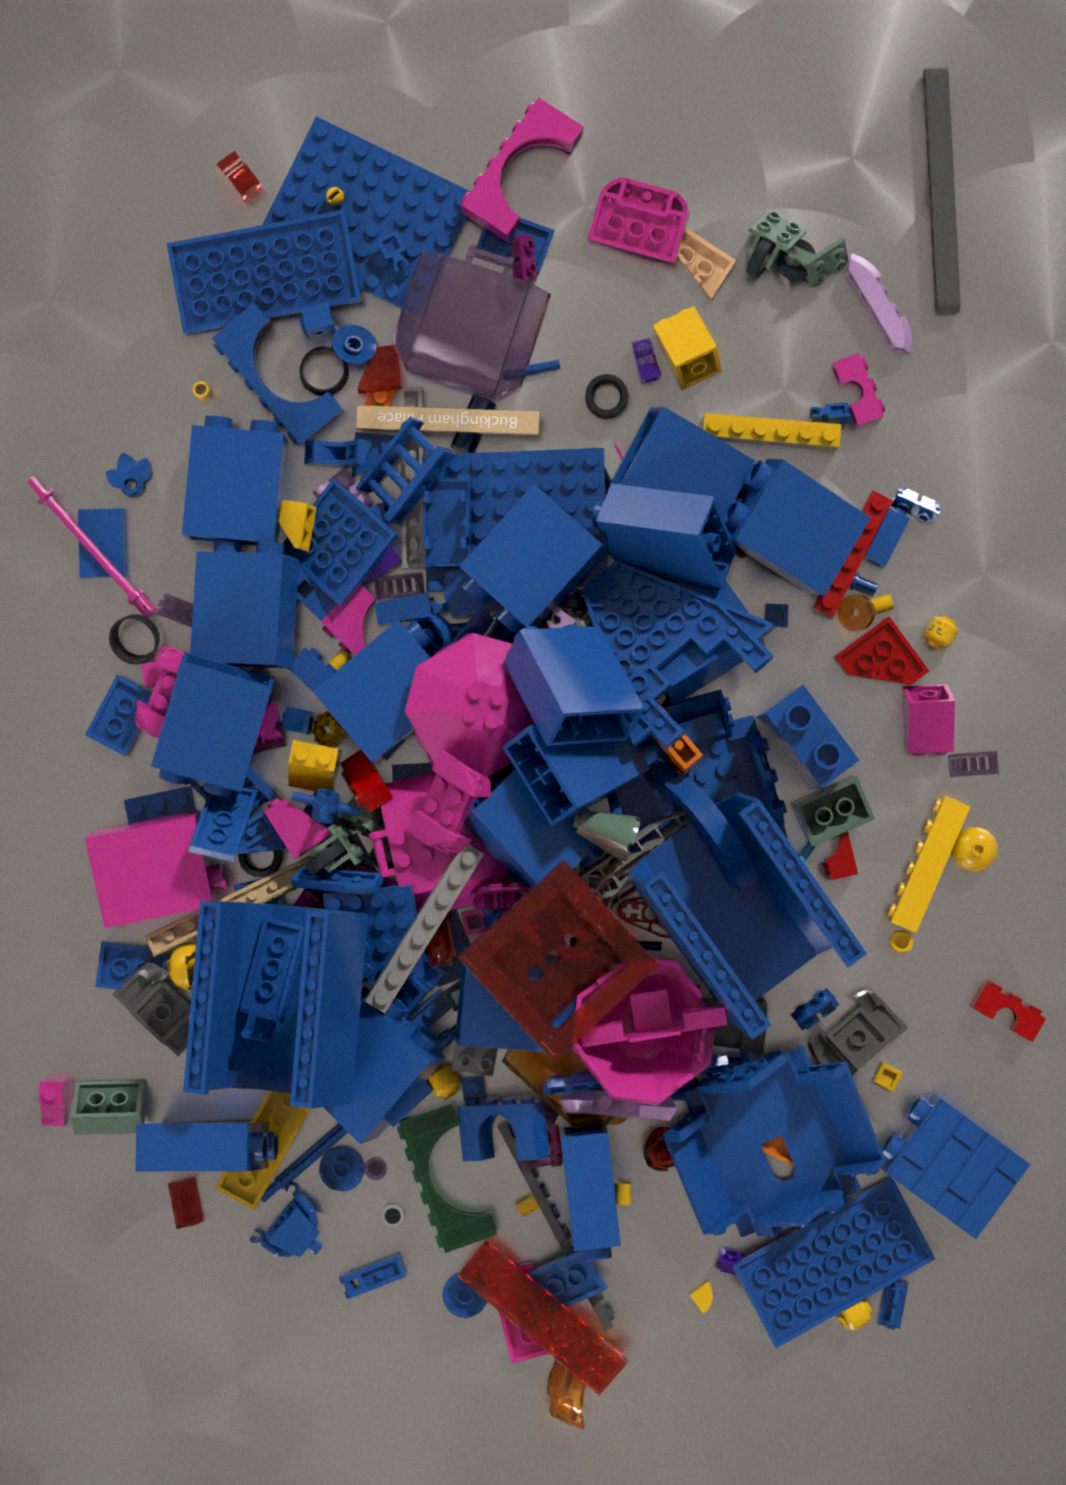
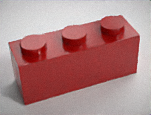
(365, 781)

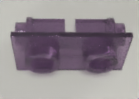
(176, 609)

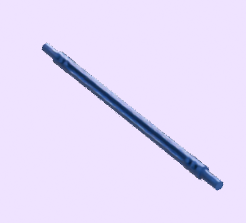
(329, 1139)

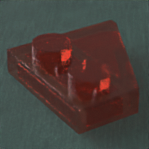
(381, 372)

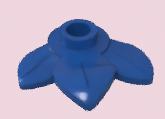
(128, 472)

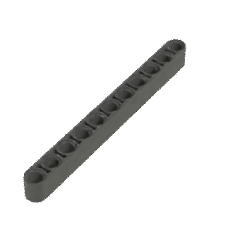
(941, 190)

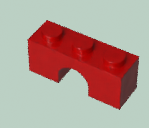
(1026, 1020)

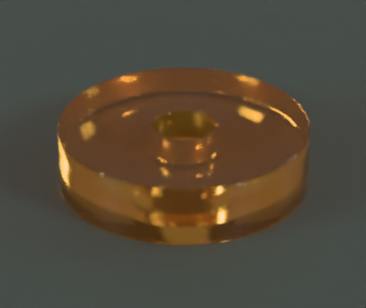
(846, 612)

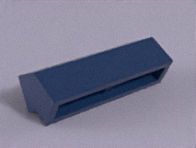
(469, 441)

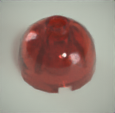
(656, 1150)

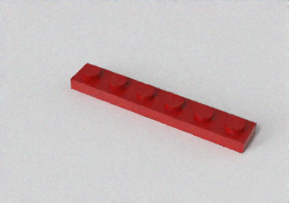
(876, 508)

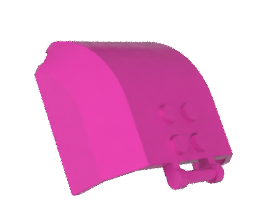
(416, 861)

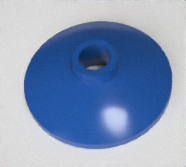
(355, 337)

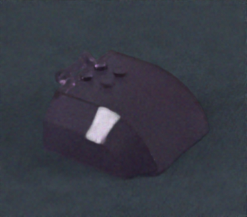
(469, 323)

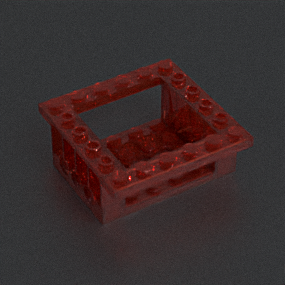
(537, 924)

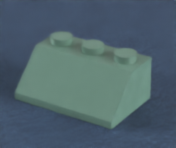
(833, 810)
(108, 1107)

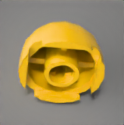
(975, 849)
(182, 966)

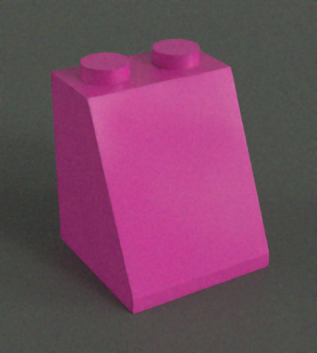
(928, 719)
(296, 827)

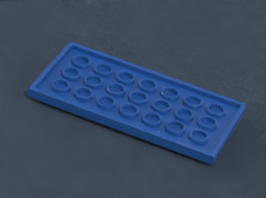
(272, 264)
(833, 1262)

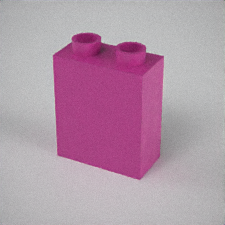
(148, 871)

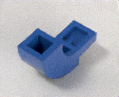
(336, 454)

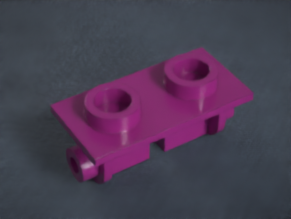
(523, 248)

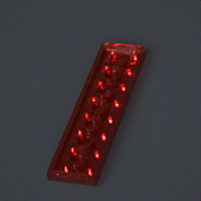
(542, 1318)

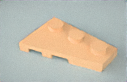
(705, 261)

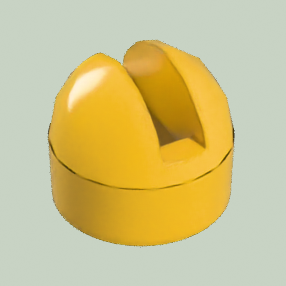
(338, 199)

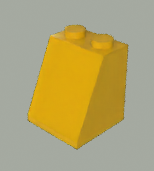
(688, 347)
(313, 766)

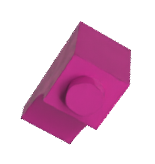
(53, 1101)

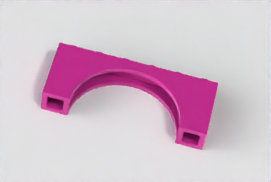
(539, 127)
(349, 621)

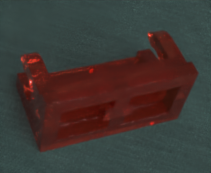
(441, 946)
(185, 1202)

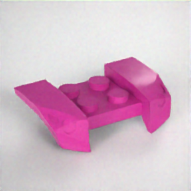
(151, 716)
(448, 804)

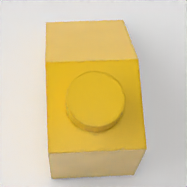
(297, 522)

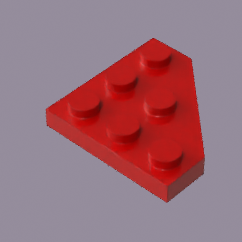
(882, 656)

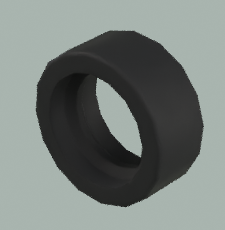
(618, 383)
(261, 872)

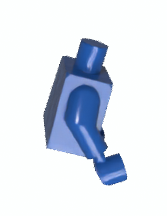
(293, 1229)

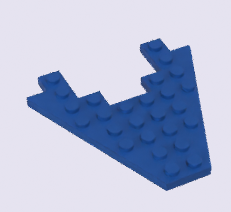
(656, 619)

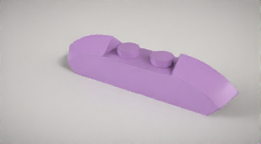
(873, 294)
(599, 1103)

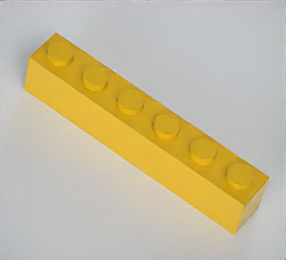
(773, 431)
(928, 864)

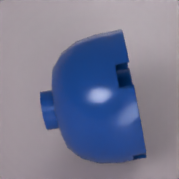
(437, 629)

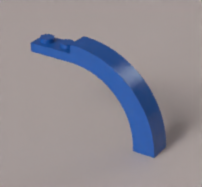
(708, 819)

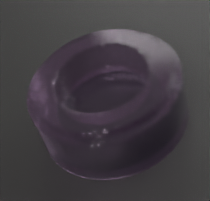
(375, 1168)

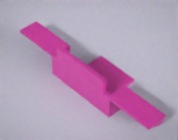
(654, 1021)

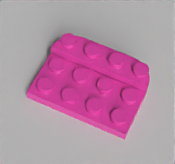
(640, 219)

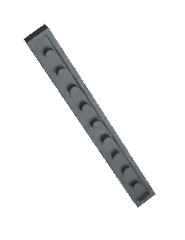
(552, 1214)

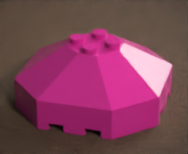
(467, 704)
(653, 1067)

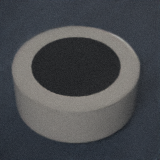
(392, 1215)

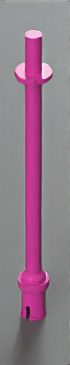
(134, 595)

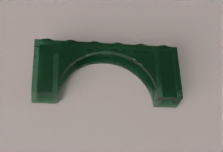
(454, 1226)

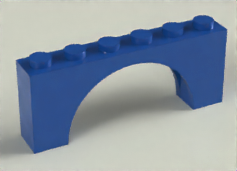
(239, 344)

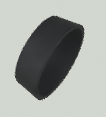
(333, 390)
(118, 648)

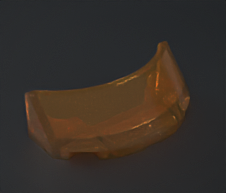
(567, 1393)

